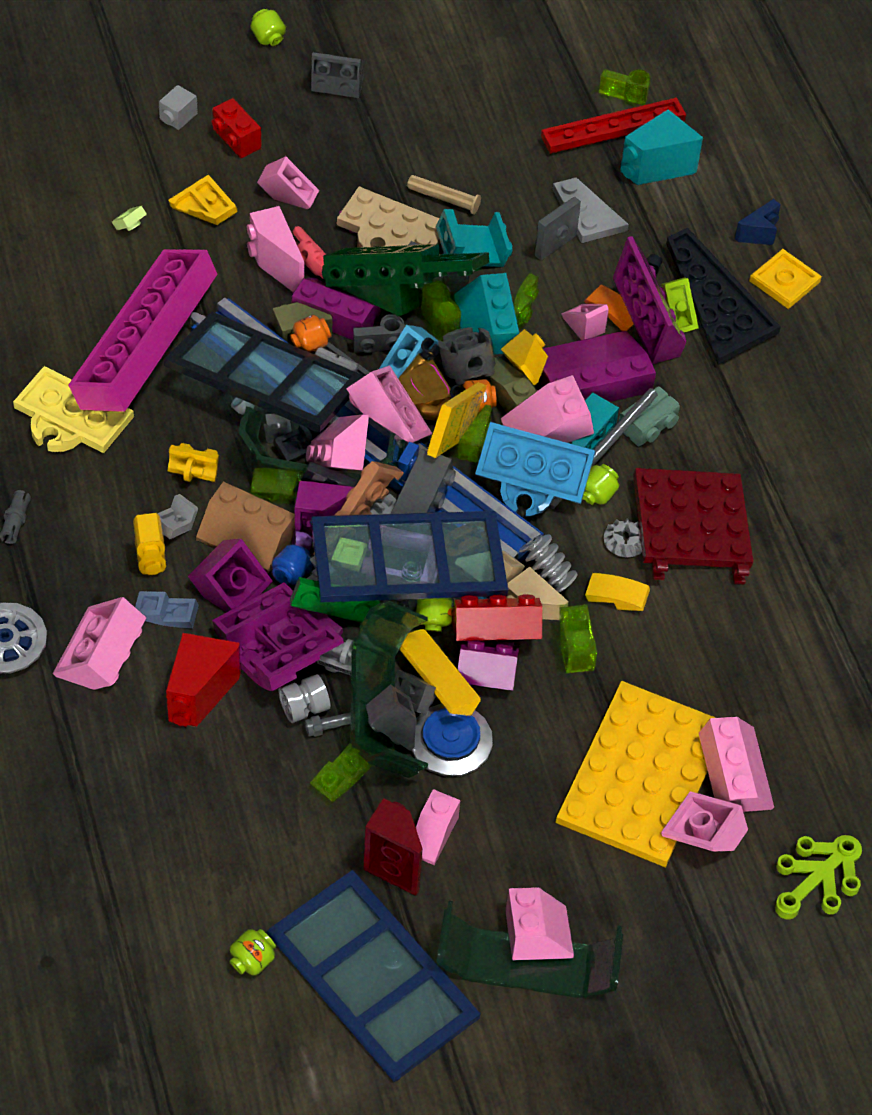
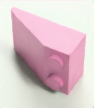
(275, 247)
(388, 404)
(553, 412)

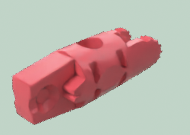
(310, 251)

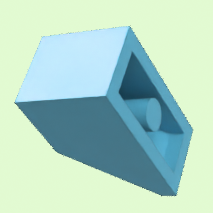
(406, 348)

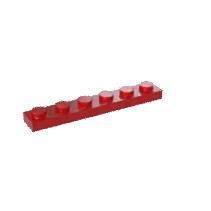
(606, 126)

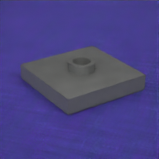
(557, 228)

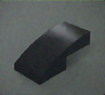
(295, 443)

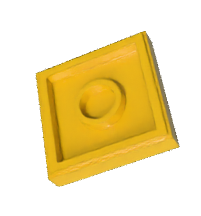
(785, 278)

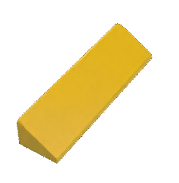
(439, 672)

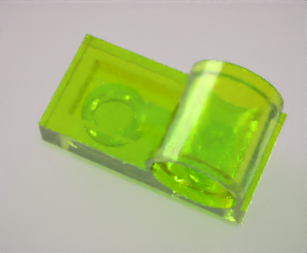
(629, 88)

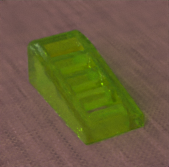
(472, 441)

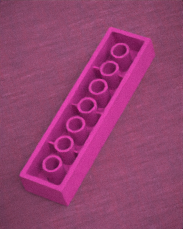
(143, 330)

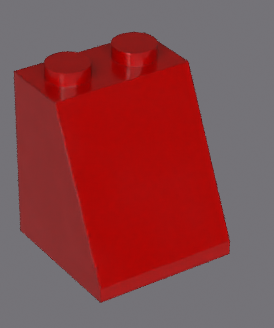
(201, 677)

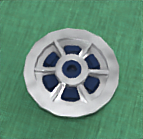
(21, 637)

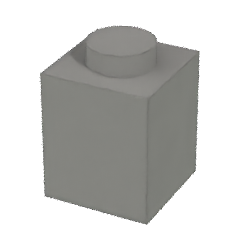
(178, 107)

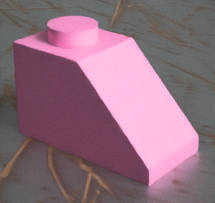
(288, 184)
(436, 824)

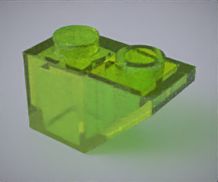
(577, 639)

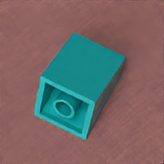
(661, 150)

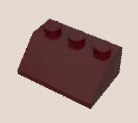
(393, 847)

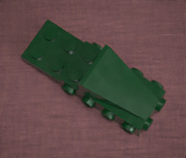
(393, 274)

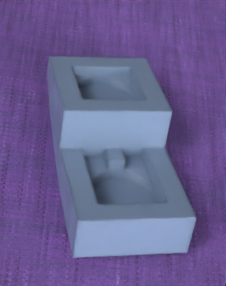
(167, 611)

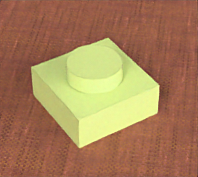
(129, 219)

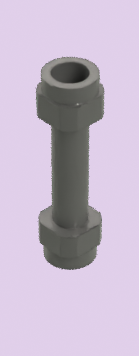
(315, 725)

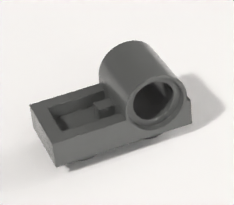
(379, 337)

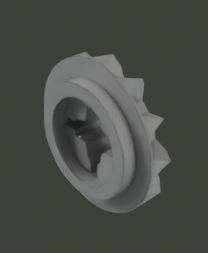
(614, 538)

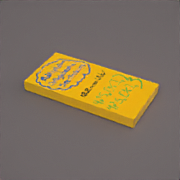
(455, 419)

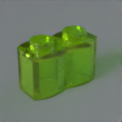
(440, 309)

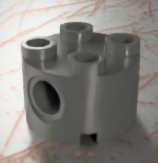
(467, 354)

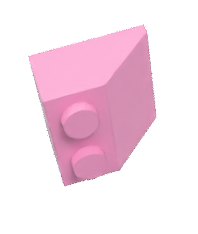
(537, 925)

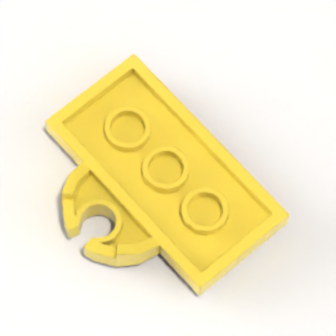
(58, 414)

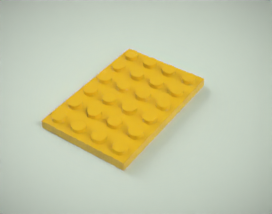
(637, 773)

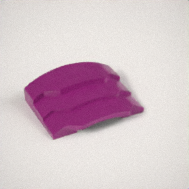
(277, 637)

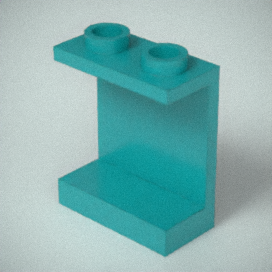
(475, 238)

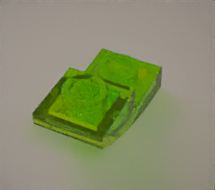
(525, 297)
(274, 483)
(341, 774)

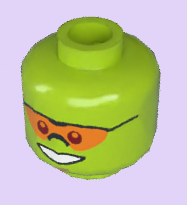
(438, 612)
(252, 952)

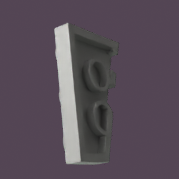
(595, 216)

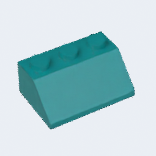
(489, 306)

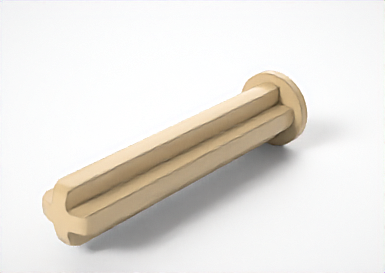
(444, 193)

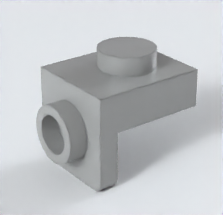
(178, 518)

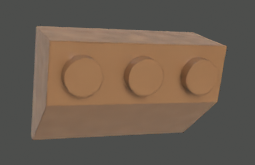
(241, 515)

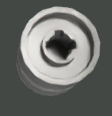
(304, 698)

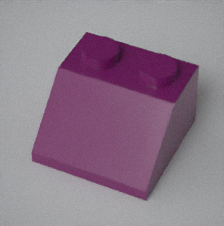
(230, 575)

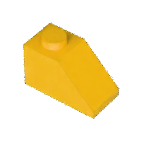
(527, 355)

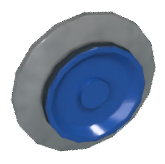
(452, 741)

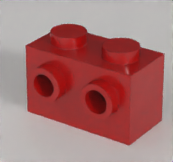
(236, 128)

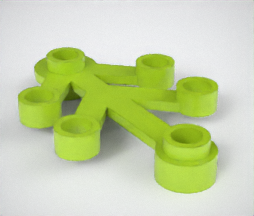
(821, 872)

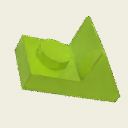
(681, 301)

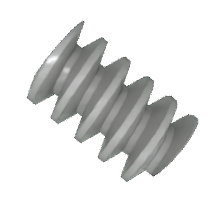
(549, 562)

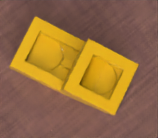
(621, 591)

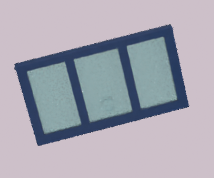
(408, 556)
(373, 975)

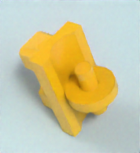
(193, 463)

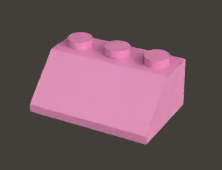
(341, 444)
(101, 644)
(735, 763)

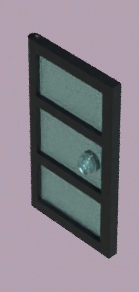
(263, 371)

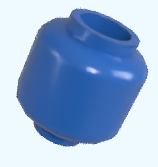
(292, 564)

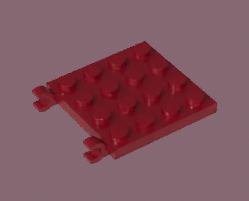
(692, 520)

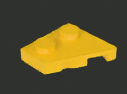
(204, 201)

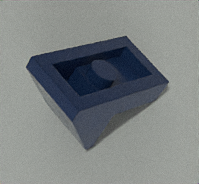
(759, 225)

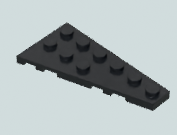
(723, 306)

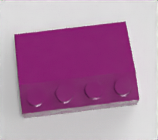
(647, 305)
(606, 365)

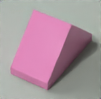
(587, 320)

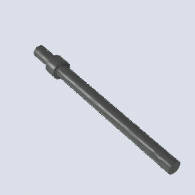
(618, 430)

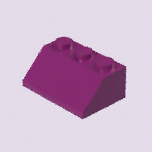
(345, 309)

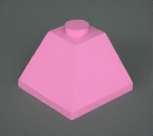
(707, 823)

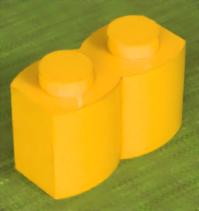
(149, 543)

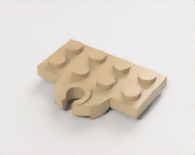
(386, 221)

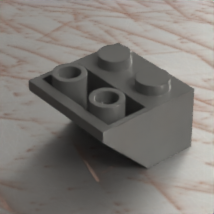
(337, 75)

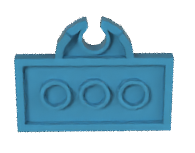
(534, 467)

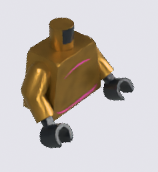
(426, 383)

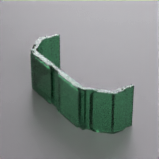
(249, 432)
(373, 672)
(487, 959)

